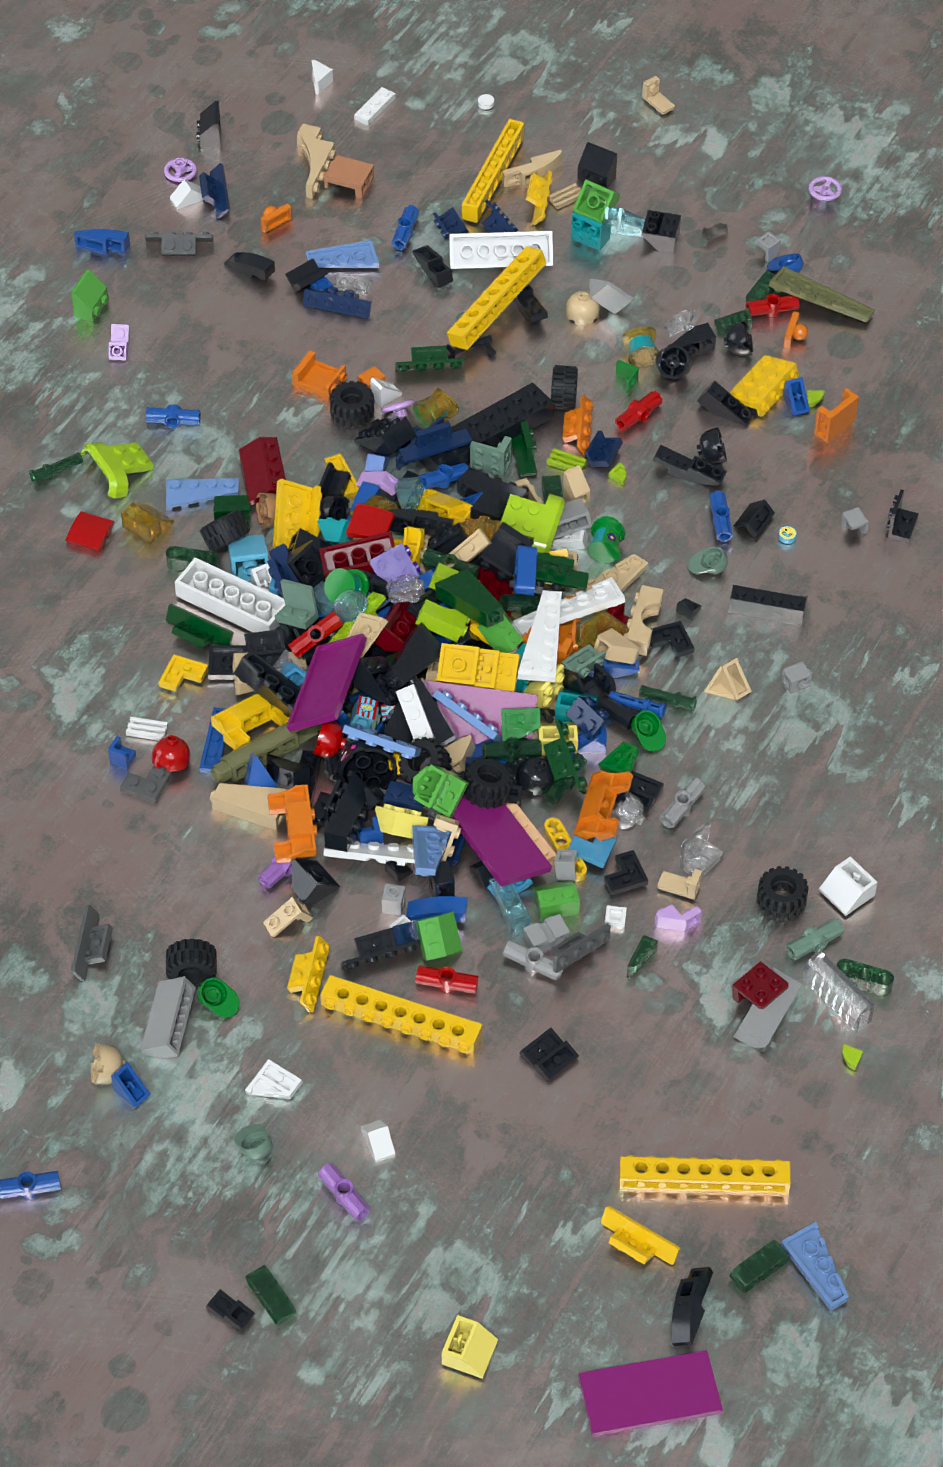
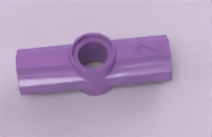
(275, 872)
(351, 1200)

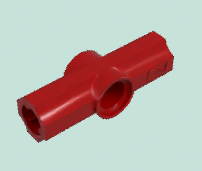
(773, 305)
(638, 410)
(325, 627)
(458, 981)

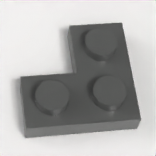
(147, 788)

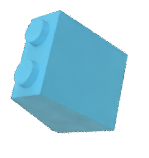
(247, 554)

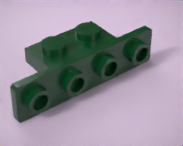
(427, 358)
(524, 450)
(559, 571)
(196, 628)
(562, 758)

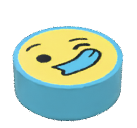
(787, 534)

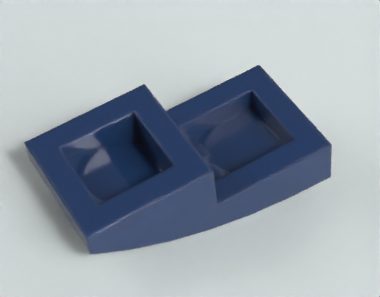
(405, 933)

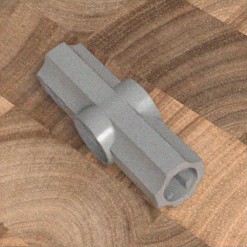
(682, 803)
(523, 956)

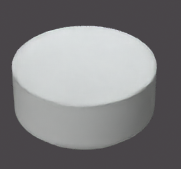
(485, 101)

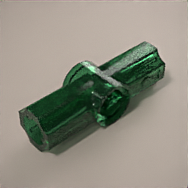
(432, 558)
(522, 603)
(519, 748)
(557, 789)

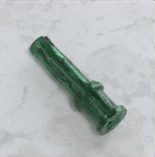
(48, 471)
(677, 700)

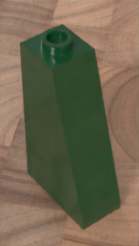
(470, 598)

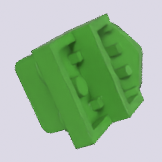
(439, 789)

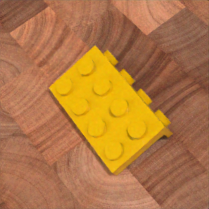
(765, 383)
(295, 508)

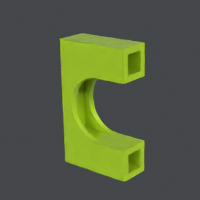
(439, 619)

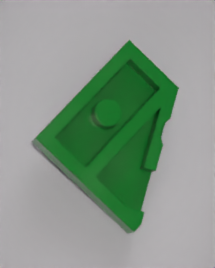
(520, 722)
(620, 759)

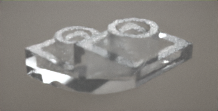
(357, 283)

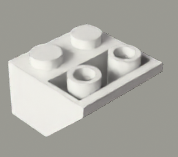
(848, 886)

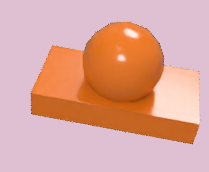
(275, 217)
(794, 330)

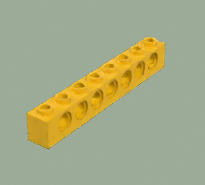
(491, 172)
(496, 298)
(395, 1006)
(712, 1182)

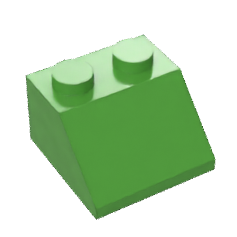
(594, 199)
(89, 297)
(503, 635)
(556, 899)
(438, 936)

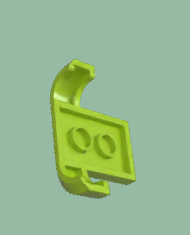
(117, 462)
(535, 519)

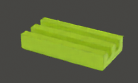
(567, 459)

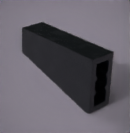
(413, 657)
(440, 724)

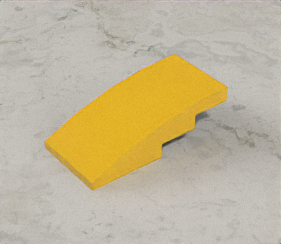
(478, 667)

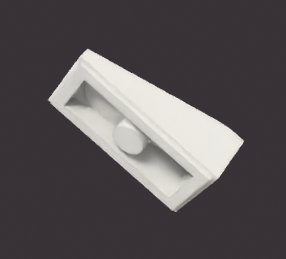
(575, 540)

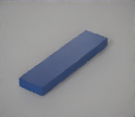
(213, 747)

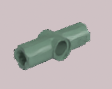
(814, 939)

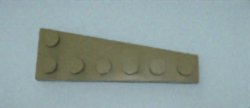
(812, 291)

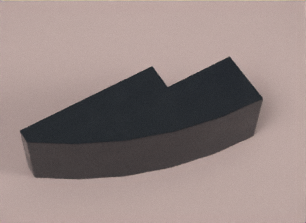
(251, 265)
(433, 265)

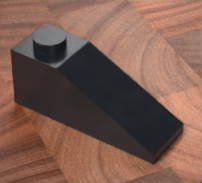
(286, 772)

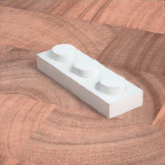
(374, 106)
(414, 712)

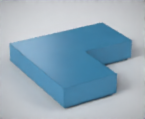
(595, 852)

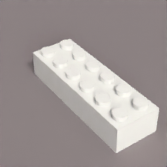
(496, 249)
(229, 597)

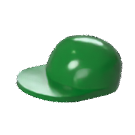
(649, 730)
(218, 997)

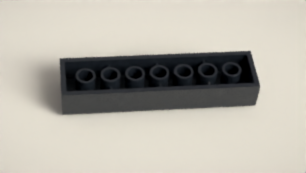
(496, 422)

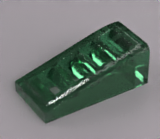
(760, 285)
(740, 316)
(645, 950)

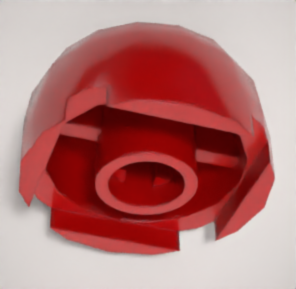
(329, 740)
(171, 753)

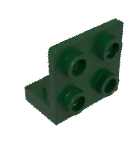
(227, 504)

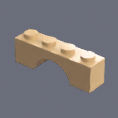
(647, 604)

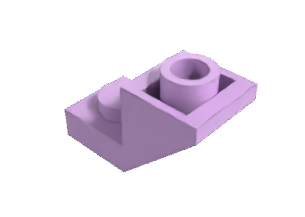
(119, 342)
(382, 478)
(671, 919)

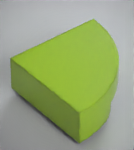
(814, 397)
(618, 474)
(851, 1056)

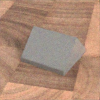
(608, 295)

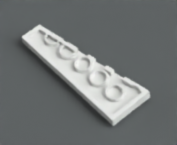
(600, 597)
(542, 645)
(380, 852)

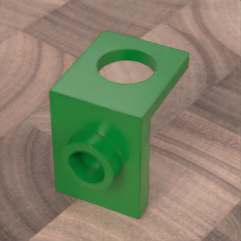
(627, 371)

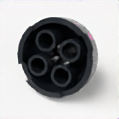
(368, 763)

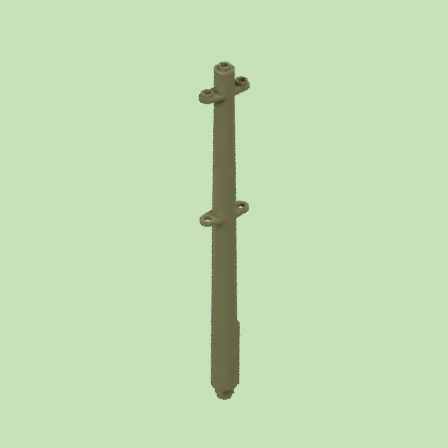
(277, 742)

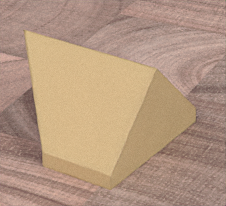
(729, 681)

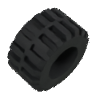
(564, 387)
(352, 404)
(224, 530)
(429, 748)
(488, 783)
(778, 905)
(191, 959)

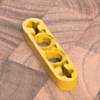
(561, 833)

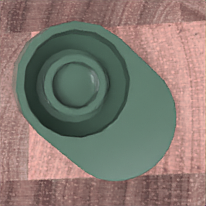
(708, 560)
(254, 1141)

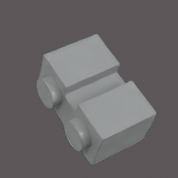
(547, 934)

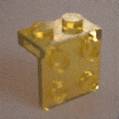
(590, 629)

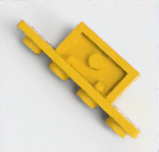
(537, 194)
(308, 973)
(637, 1239)

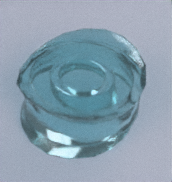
(349, 604)

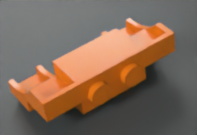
(599, 803)
(299, 818)

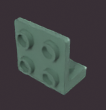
(491, 459)
(299, 607)

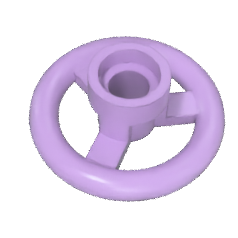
(180, 167)
(824, 191)
(398, 409)

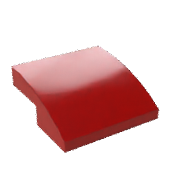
(369, 521)
(89, 531)

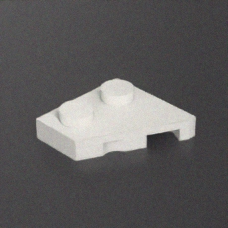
(274, 1082)

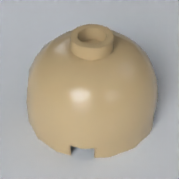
(581, 308)
(105, 1063)

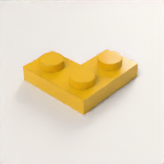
(179, 669)

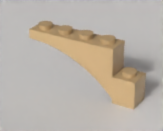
(319, 155)

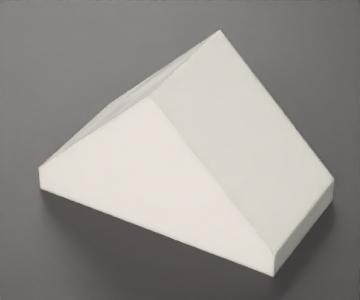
(321, 76)
(186, 194)
(384, 391)
(261, 577)
(378, 1140)

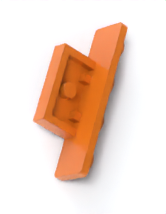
(578, 424)

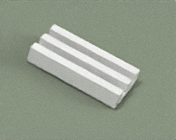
(148, 726)

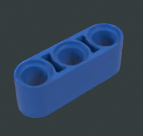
(525, 570)

